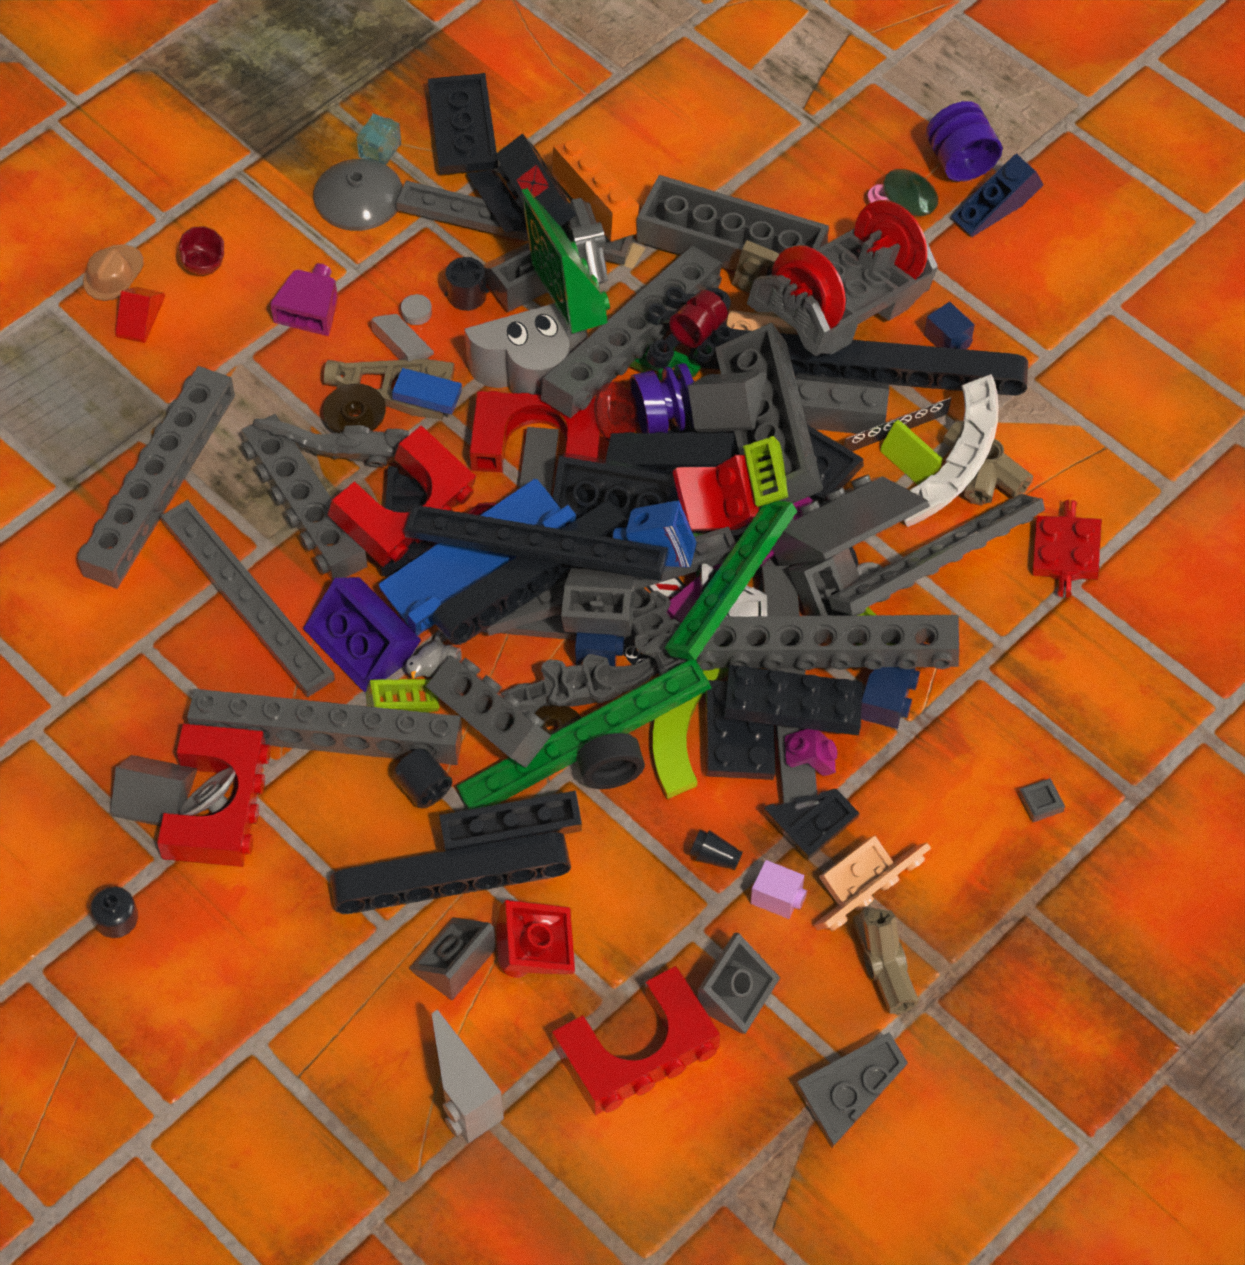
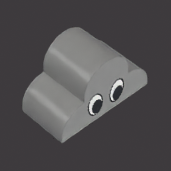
(520, 349)

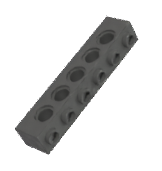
(280, 458)

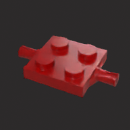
(1067, 548)

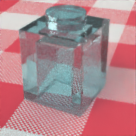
(379, 139)

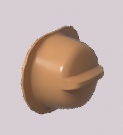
(112, 271)

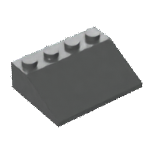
(845, 519)

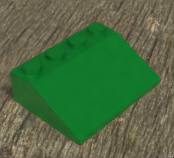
(562, 270)

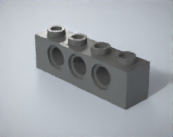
(472, 697)

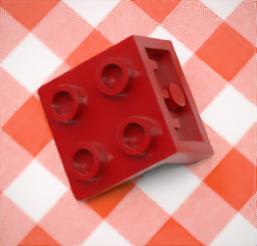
(716, 495)

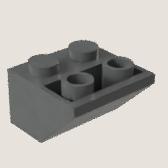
(514, 278)
(822, 579)
(598, 602)

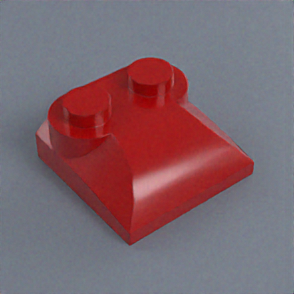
(534, 939)

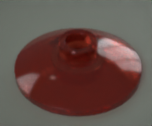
(615, 409)

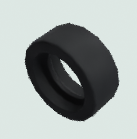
(610, 761)

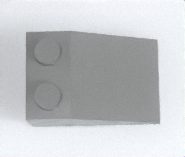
(470, 1095)

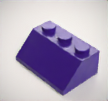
(361, 632)

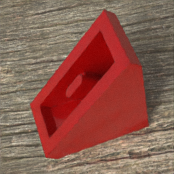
(137, 313)

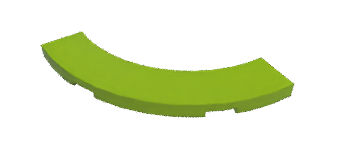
(670, 743)

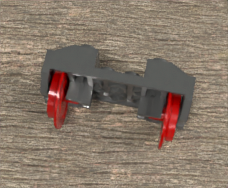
(864, 272)

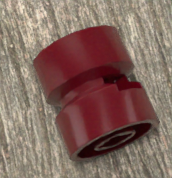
(698, 318)

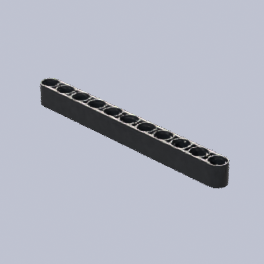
(903, 364)

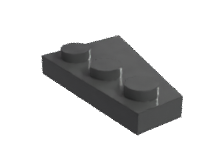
(849, 1085)

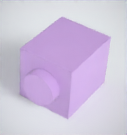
(778, 890)

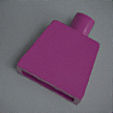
(307, 300)

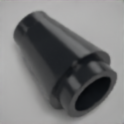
(715, 850)

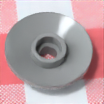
(210, 794)

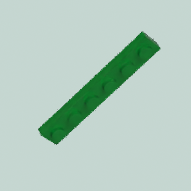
(730, 580)

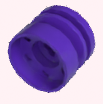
(964, 141)
(664, 400)

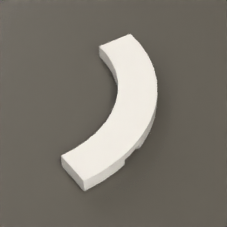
(968, 452)

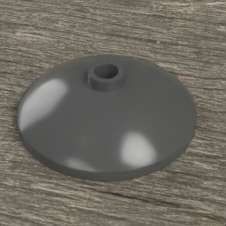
(357, 194)

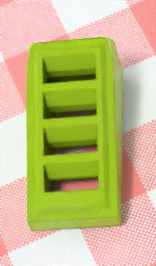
(760, 449)
(391, 687)

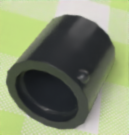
(466, 283)
(422, 778)

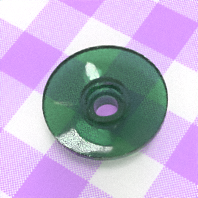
(911, 191)

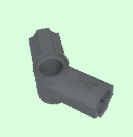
(588, 238)

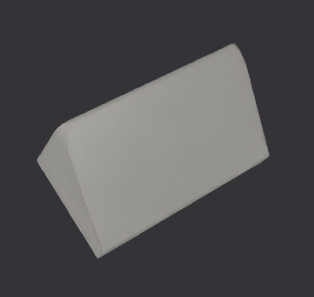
(400, 338)

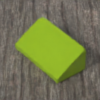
(910, 453)

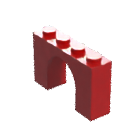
(503, 413)
(382, 530)
(224, 835)
(610, 1080)

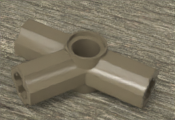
(995, 470)
(886, 958)

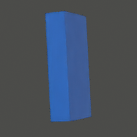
(427, 391)

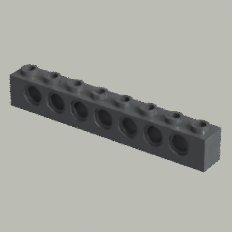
(625, 336)
(185, 434)
(840, 634)
(331, 725)

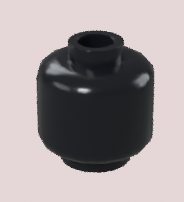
(113, 912)

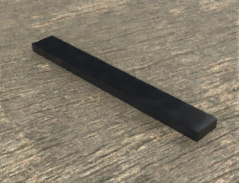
(537, 542)

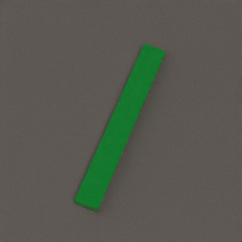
(563, 746)

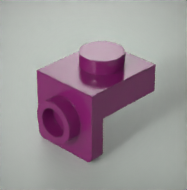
(811, 748)

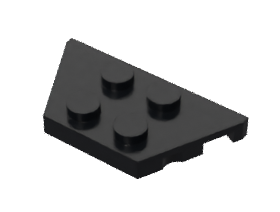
(400, 497)

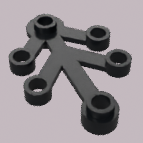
(662, 351)

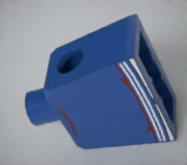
(662, 526)

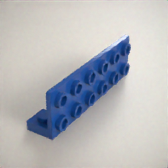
(450, 569)

